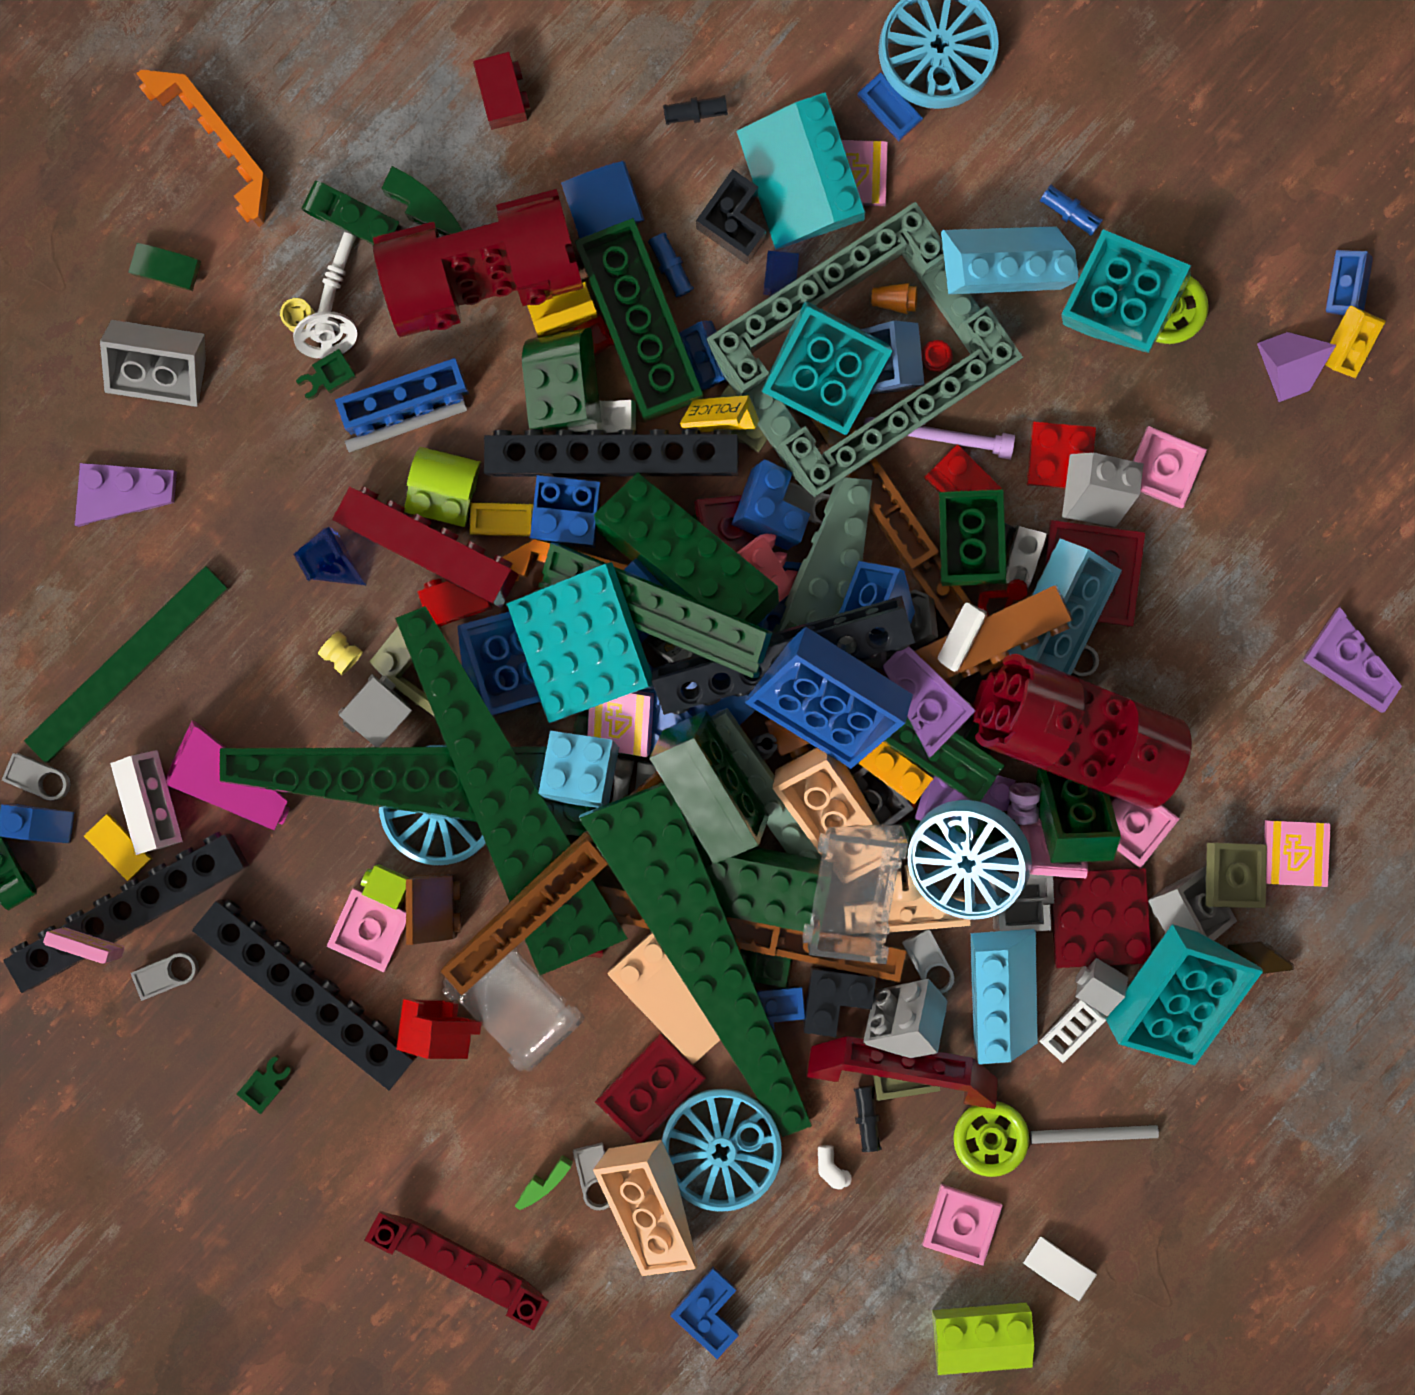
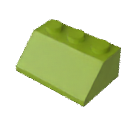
(983, 1338)

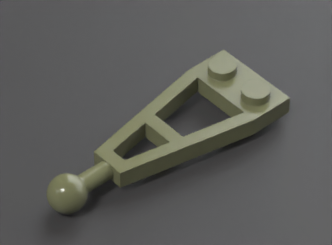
(393, 661)

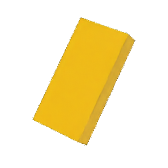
(501, 519)
(117, 847)

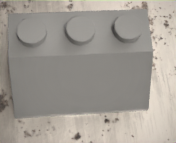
(153, 362)

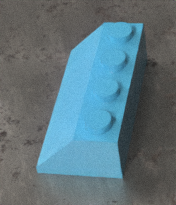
(1008, 260)
(1085, 587)
(1004, 994)

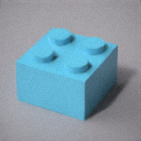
(578, 769)

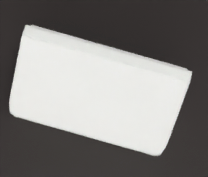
(962, 636)

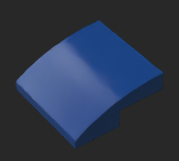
(602, 198)

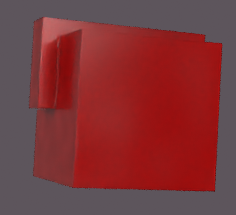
(434, 1030)

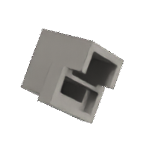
(375, 710)
(1031, 907)

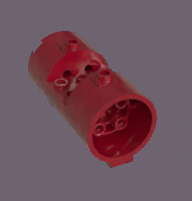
(433, 275)
(1082, 732)

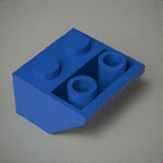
(565, 511)

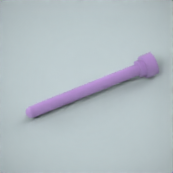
(1000, 445)

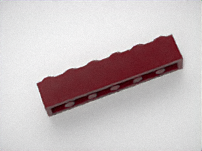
(425, 546)

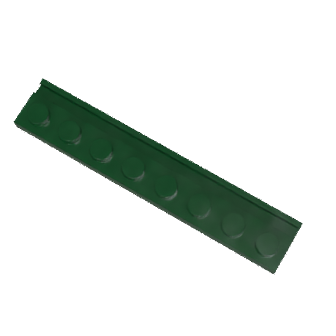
(673, 615)
(954, 763)

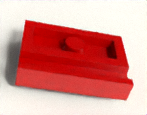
(959, 473)

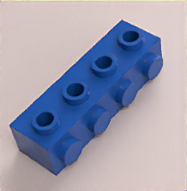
(402, 397)

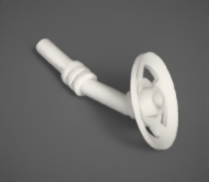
(323, 325)

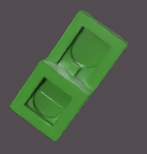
(539, 1188)

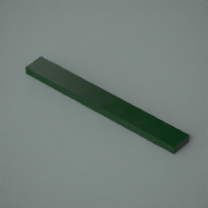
(126, 664)

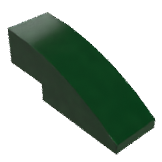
(421, 202)

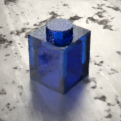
(780, 271)

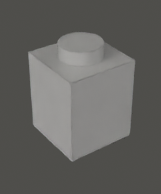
(1101, 986)

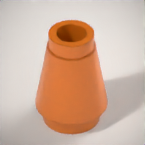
(896, 298)

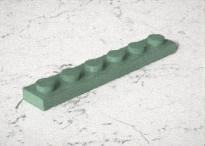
(762, 779)

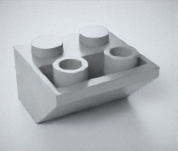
(907, 1019)

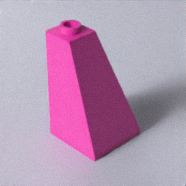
(197, 773)

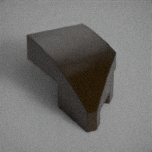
(1262, 955)

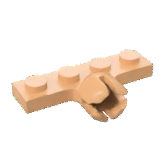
(913, 912)

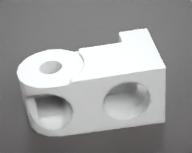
(1024, 554)

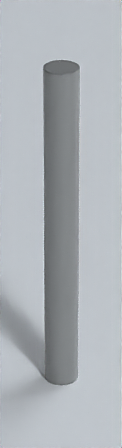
(405, 426)
(1094, 1134)

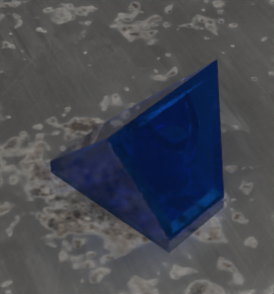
(328, 559)

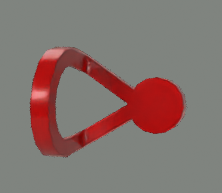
(1015, 590)

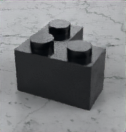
(725, 219)
(828, 991)

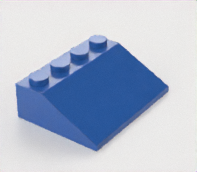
(830, 698)

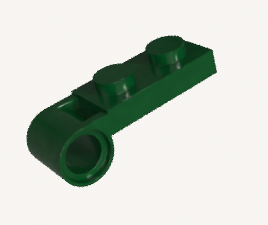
(347, 213)
(15, 883)

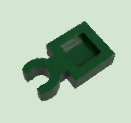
(331, 372)
(262, 1087)

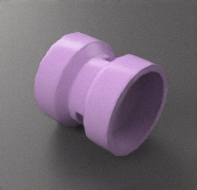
(1024, 803)

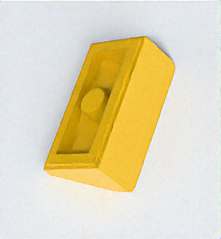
(1354, 341)

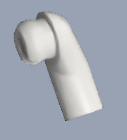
(829, 1171)

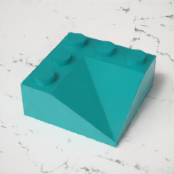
(1125, 293)
(826, 368)

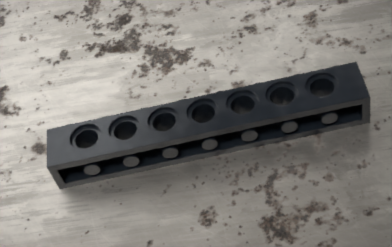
(500, 444)
(855, 623)
(228, 860)
(213, 930)

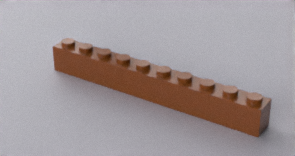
(998, 634)

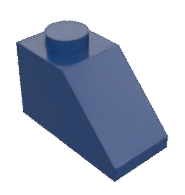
(35, 823)

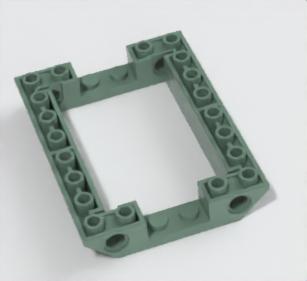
(918, 242)

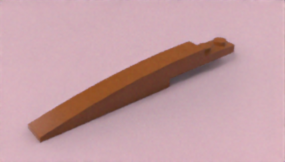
(907, 538)
(529, 908)
(766, 940)

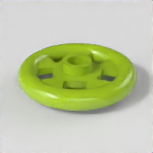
(1195, 317)
(976, 1160)

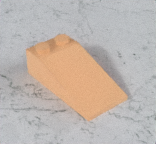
(821, 794)
(663, 997)
(647, 1206)

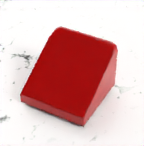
(600, 334)

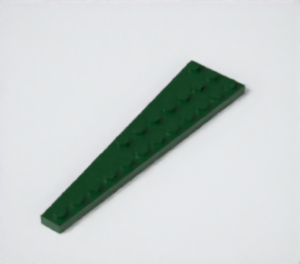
(379, 776)
(505, 801)
(670, 886)

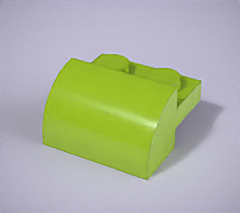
(441, 486)

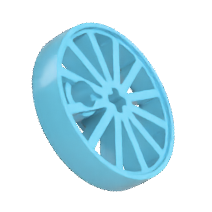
(937, 95)
(422, 856)
(969, 859)
(734, 1153)

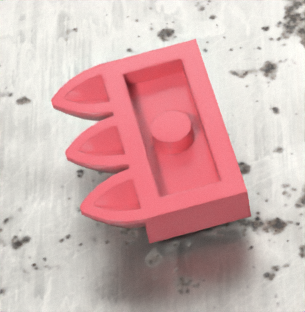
(771, 564)

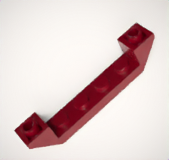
(936, 1069)
(459, 1264)

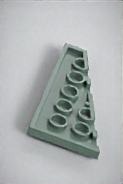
(833, 556)

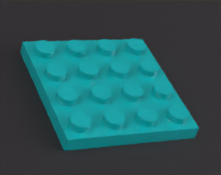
(580, 643)

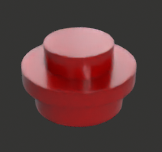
(936, 355)

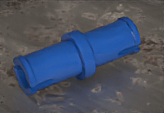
(1071, 210)
(670, 265)

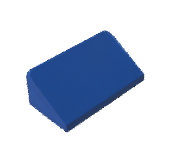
(1349, 281)
(701, 355)

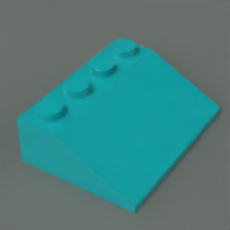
(801, 172)
(1182, 996)

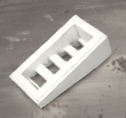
(1082, 1035)

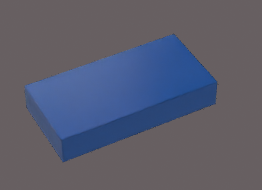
(889, 107)

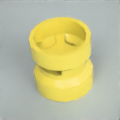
(294, 311)
(338, 651)

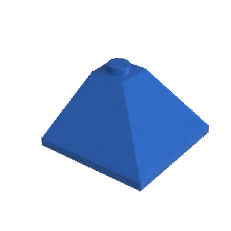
(497, 664)

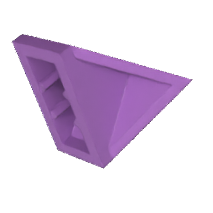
(1294, 362)

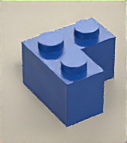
(763, 506)

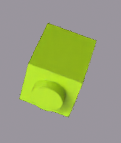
(384, 886)

